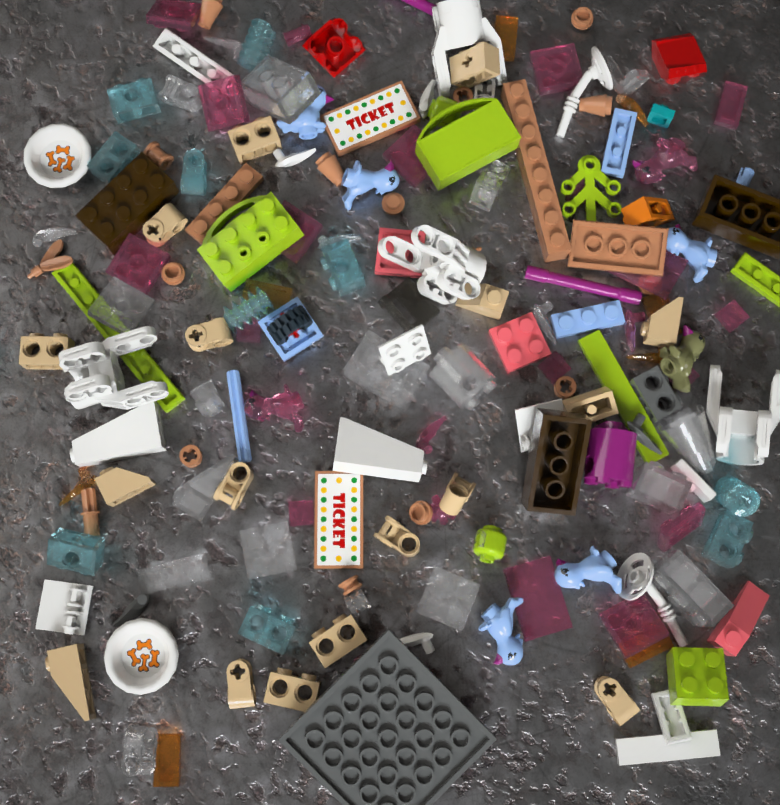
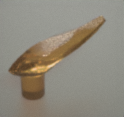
(631, 105)
(648, 357)
(85, 482)

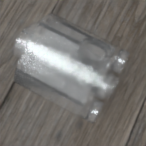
(455, 370)

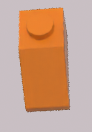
(648, 212)

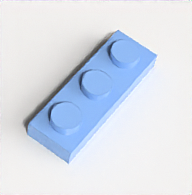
(618, 142)
(587, 319)

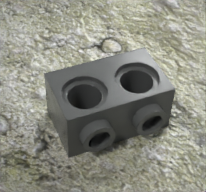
(650, 397)

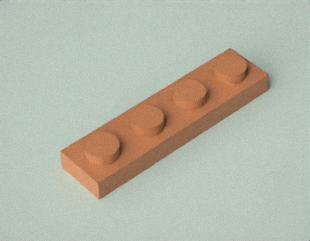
(235, 191)

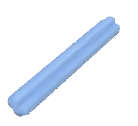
(239, 416)

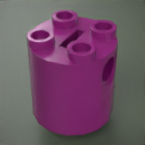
(610, 456)

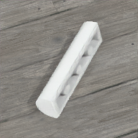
(189, 57)

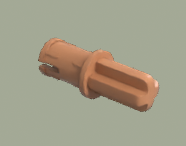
(90, 512)

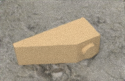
(71, 674)

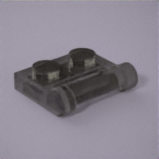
(416, 304)

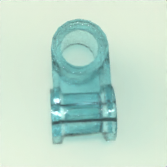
(194, 176)

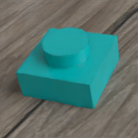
(660, 115)

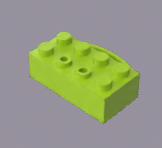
(467, 141)
(248, 239)

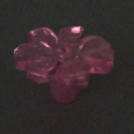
(438, 513)

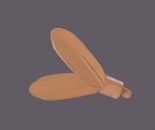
(51, 260)

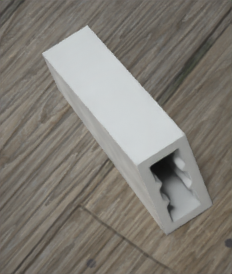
(122, 438)
(376, 454)

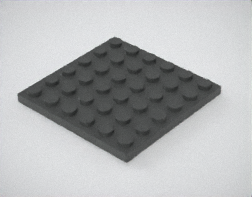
(387, 731)

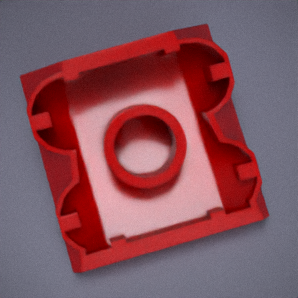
(334, 46)
(678, 57)

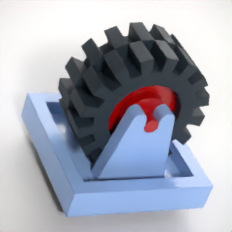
(290, 329)

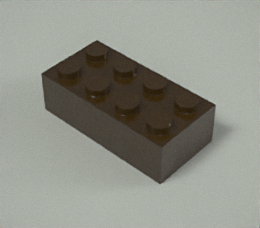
(127, 202)
(740, 215)
(556, 461)

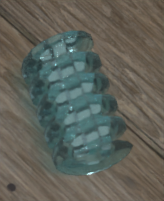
(256, 44)
(247, 309)
(737, 496)

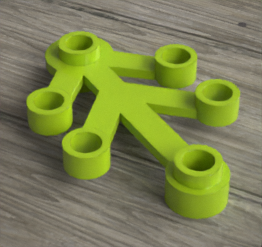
(590, 192)

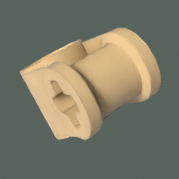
(164, 224)
(212, 334)
(233, 486)
(456, 495)
(397, 536)
(241, 689)
(617, 702)

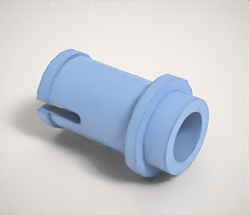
(744, 178)

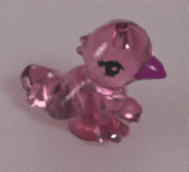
(668, 155)
(282, 405)

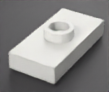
(698, 486)
(671, 719)

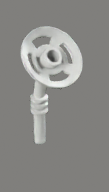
(598, 70)
(642, 578)

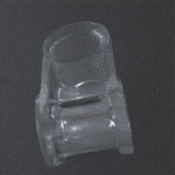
(177, 93)
(139, 748)

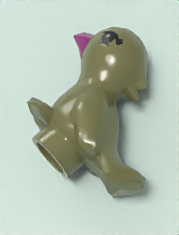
(679, 360)

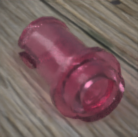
(297, 35)

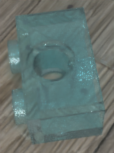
(145, 105)
(342, 254)
(75, 551)

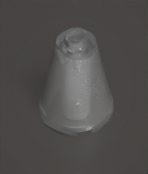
(691, 438)

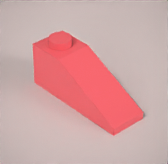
(740, 621)

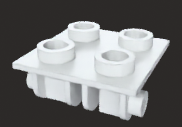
(404, 350)
(525, 421)
(64, 607)

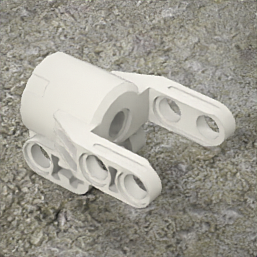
(457, 26)
(441, 261)
(100, 377)
(741, 434)

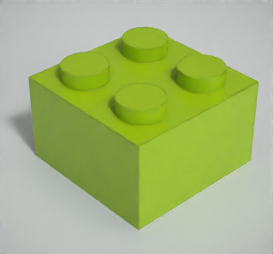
(697, 676)

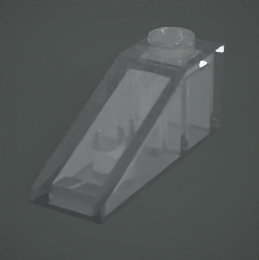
(198, 492)
(176, 573)

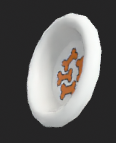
(57, 155)
(141, 656)

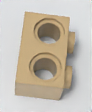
(257, 145)
(45, 358)
(341, 645)
(291, 698)

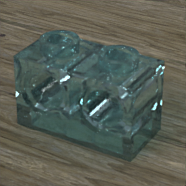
(109, 157)
(721, 535)
(265, 635)

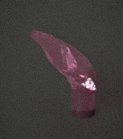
(630, 329)
(426, 436)

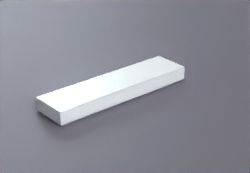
(654, 749)

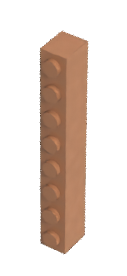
(536, 173)

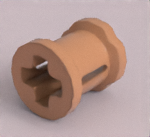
(158, 155)

